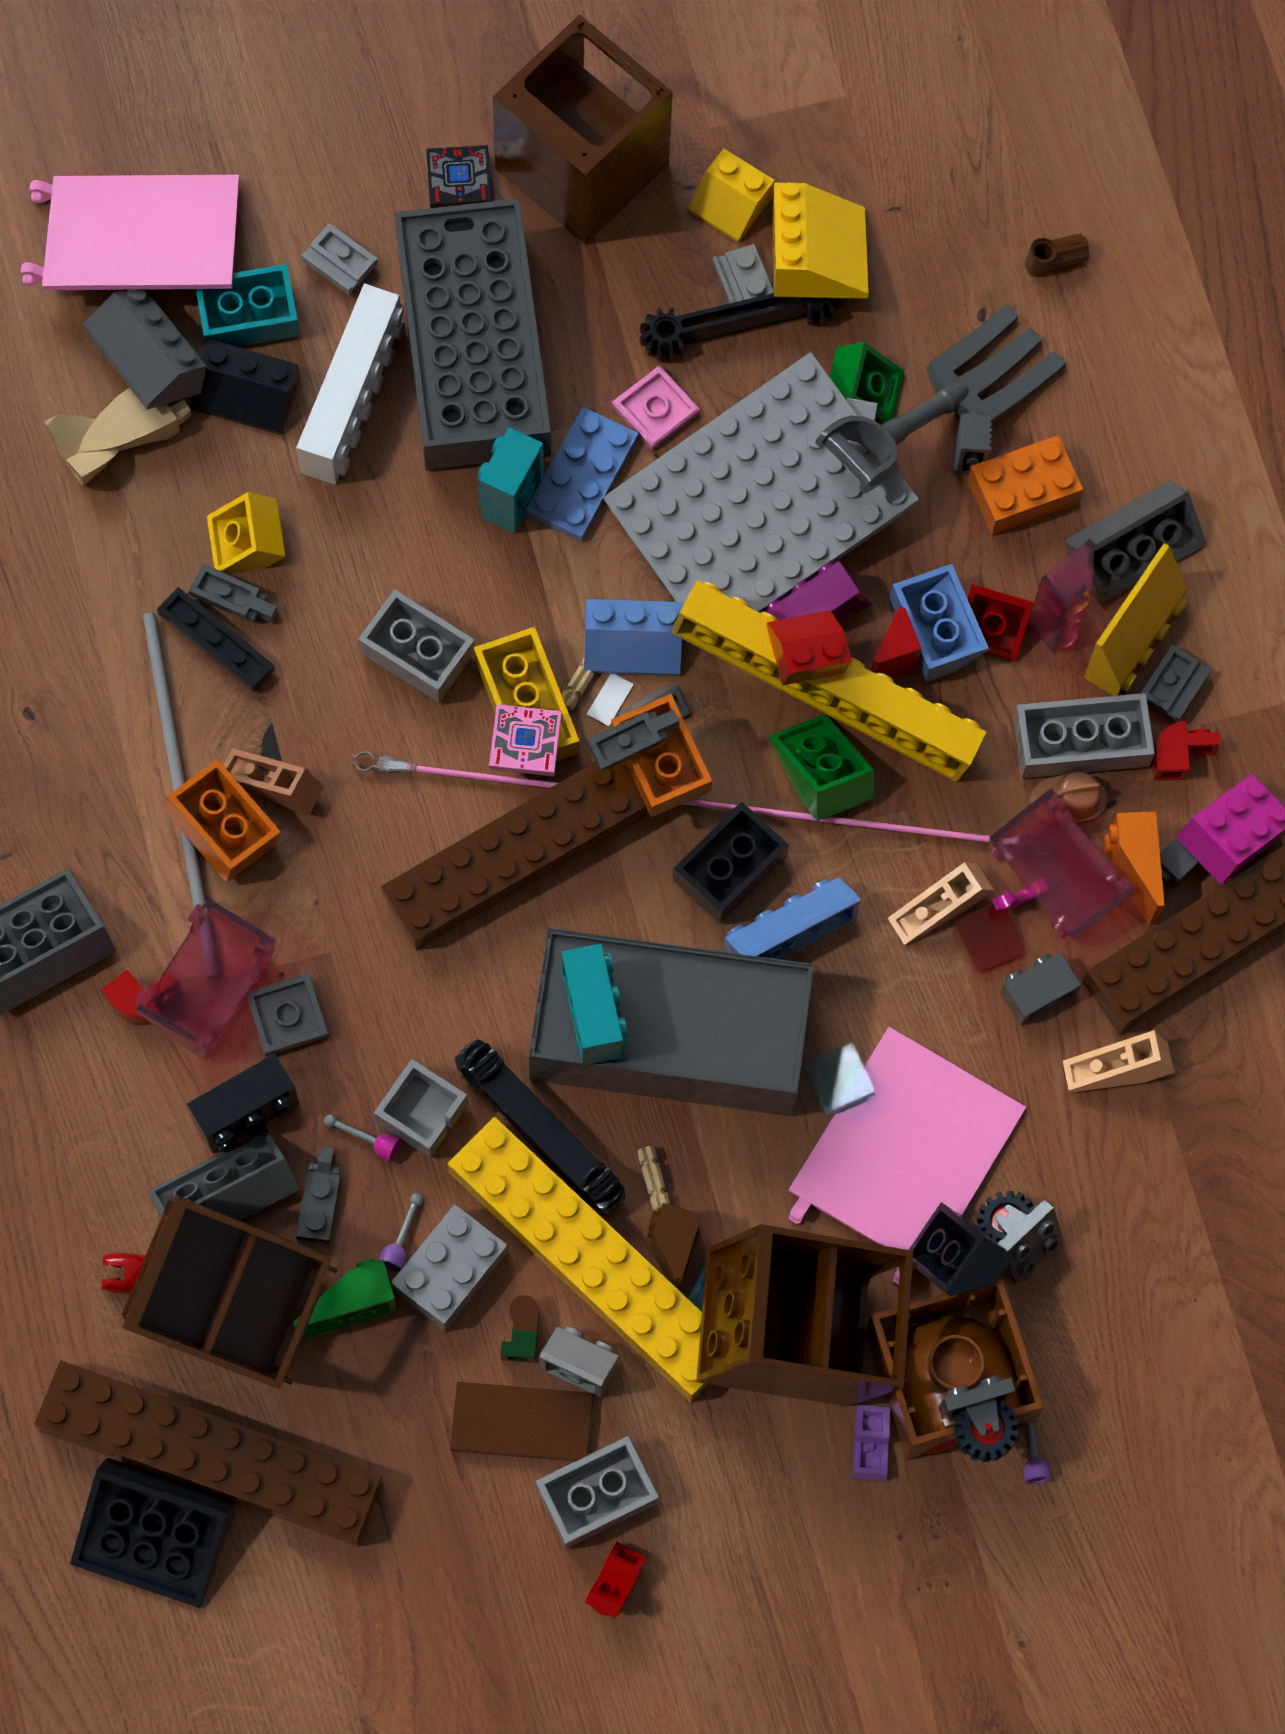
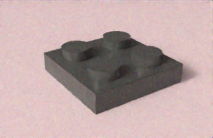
(287, 1014)

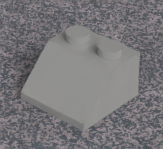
(578, 1361)

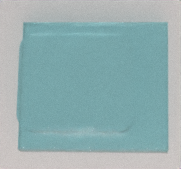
(840, 1079)

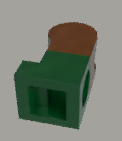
(525, 1320)

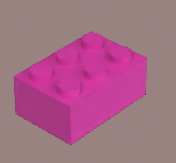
(1235, 829)

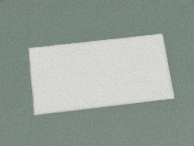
(610, 699)

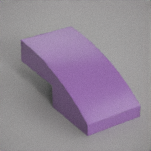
(871, 1443)

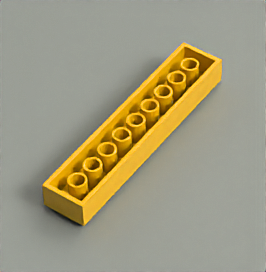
(855, 698)
(583, 1252)

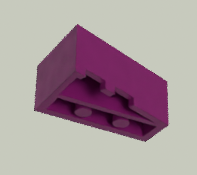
(831, 590)

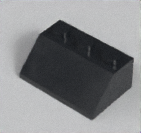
(246, 387)
(958, 1253)

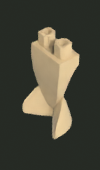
(125, 423)

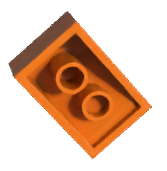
(1136, 856)

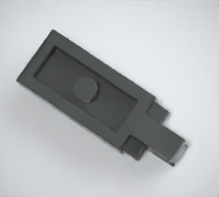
(232, 595)
(631, 738)
(319, 1198)

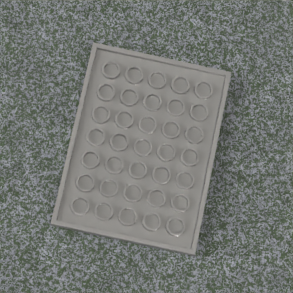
(755, 495)

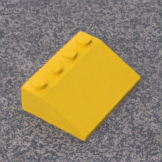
(818, 244)
(1138, 625)

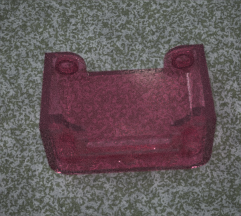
(1060, 866)
(207, 978)

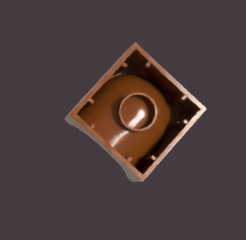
(951, 1346)

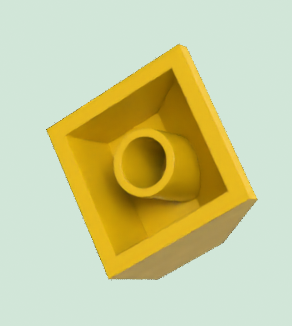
(731, 195)
(246, 534)

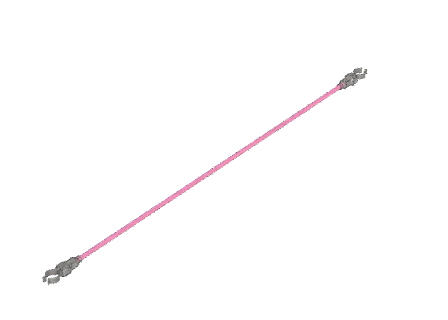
(389, 765)

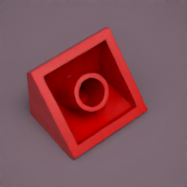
(1001, 619)
(899, 649)

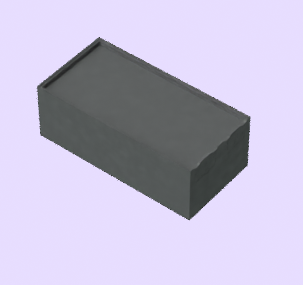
(696, 1024)

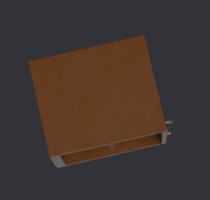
(573, 138)
(225, 1291)
(791, 1315)

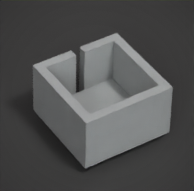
(421, 1108)

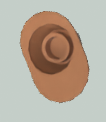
(1079, 792)

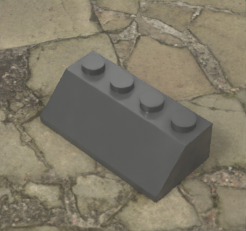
(146, 348)
(1133, 536)
(235, 1180)

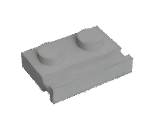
(339, 259)
(742, 274)

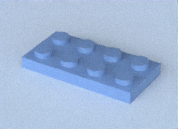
(581, 474)

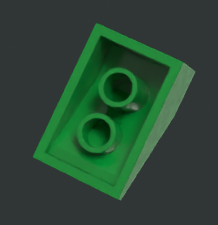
(823, 767)
(354, 1299)

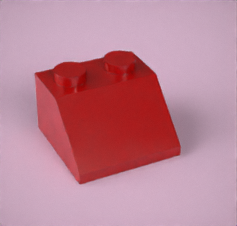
(809, 647)

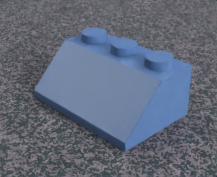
(940, 620)
(631, 637)

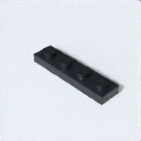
(215, 639)

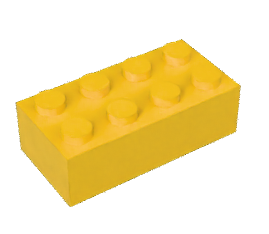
(521, 676)

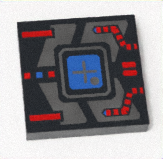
(458, 175)

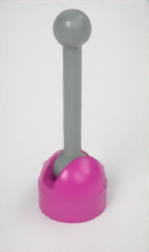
(385, 1145)

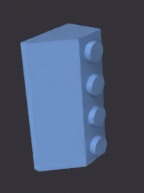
(797, 922)

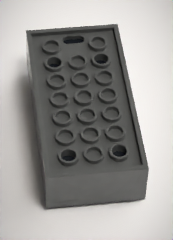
(471, 330)

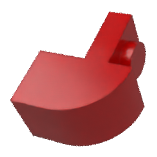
(1176, 746)
(121, 997)
(616, 1580)

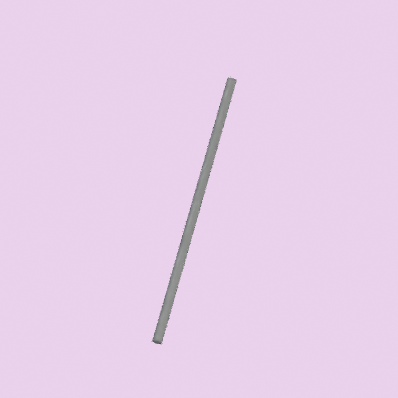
(172, 748)

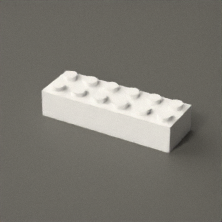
(350, 384)

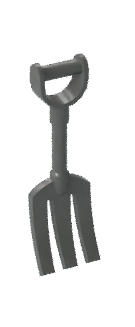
(952, 394)

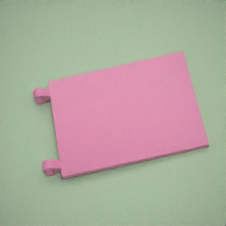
(137, 232)
(907, 1147)

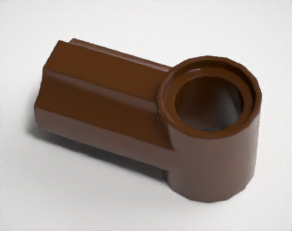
(1058, 254)

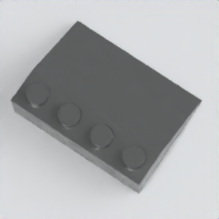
(47, 939)

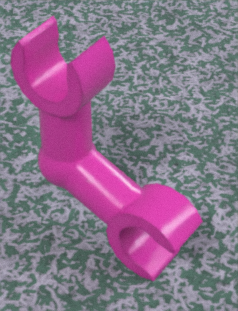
(1011, 900)

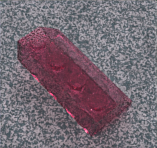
(1063, 599)

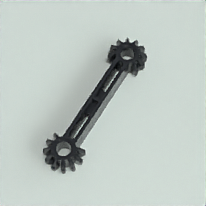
(728, 320)
(540, 1127)

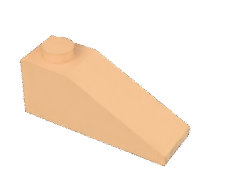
(941, 902)
(1120, 1064)

